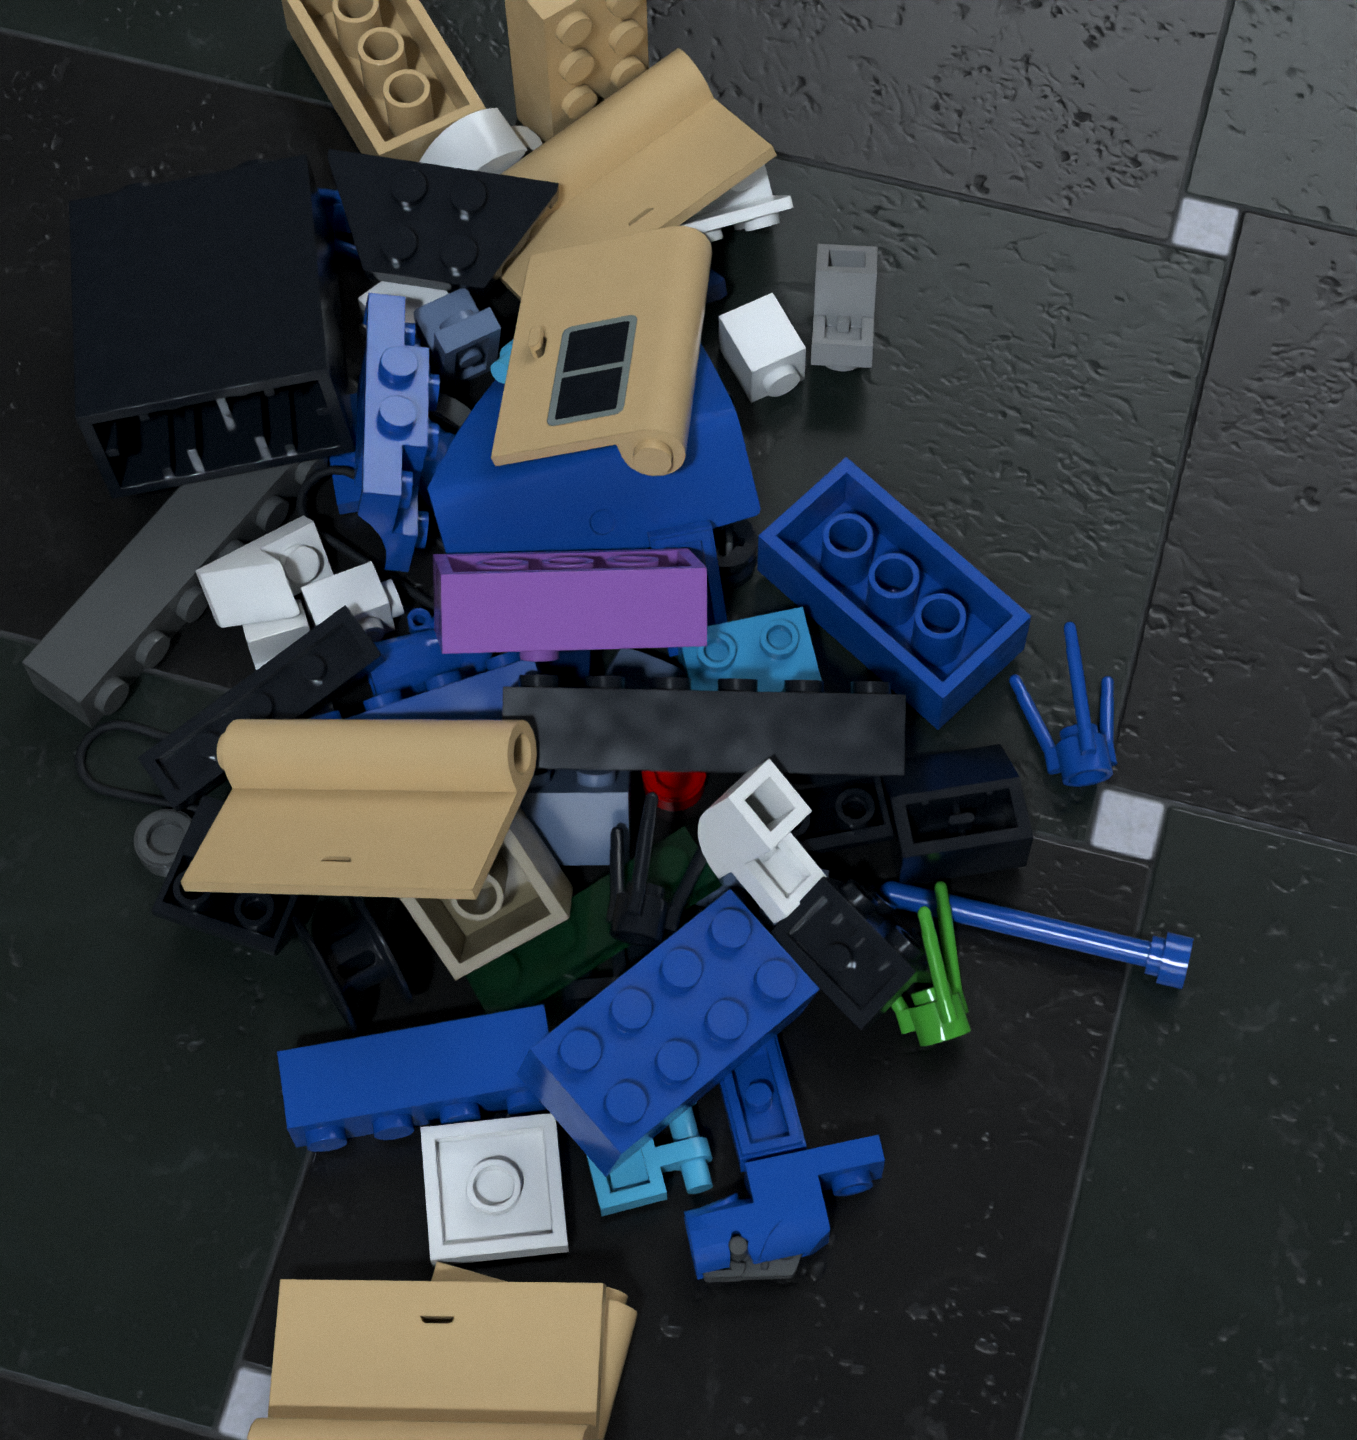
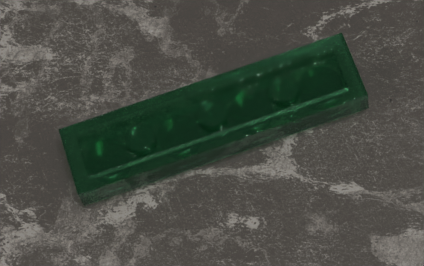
(582, 941)

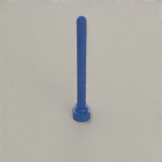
(1162, 957)

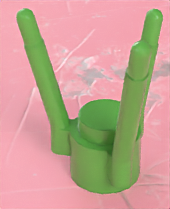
(940, 1008)

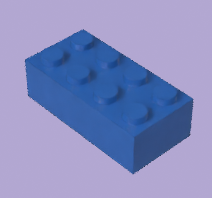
(892, 592)
(666, 1032)

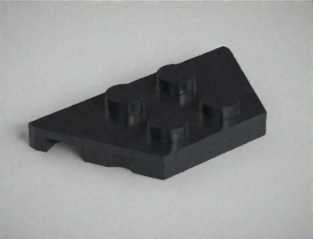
(436, 221)

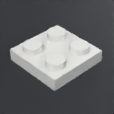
(494, 1189)

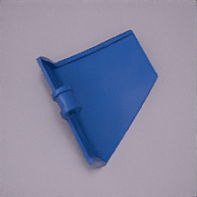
(590, 495)

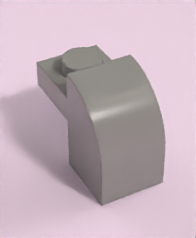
(844, 306)

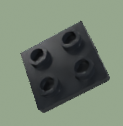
(853, 948)

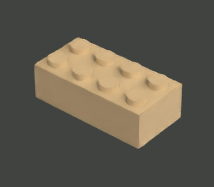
(572, 56)
(383, 71)

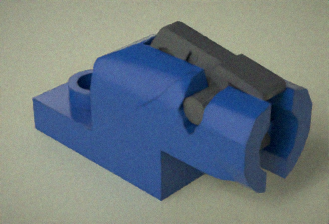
(782, 1213)

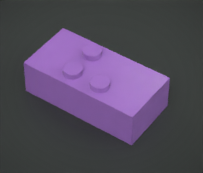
(569, 601)

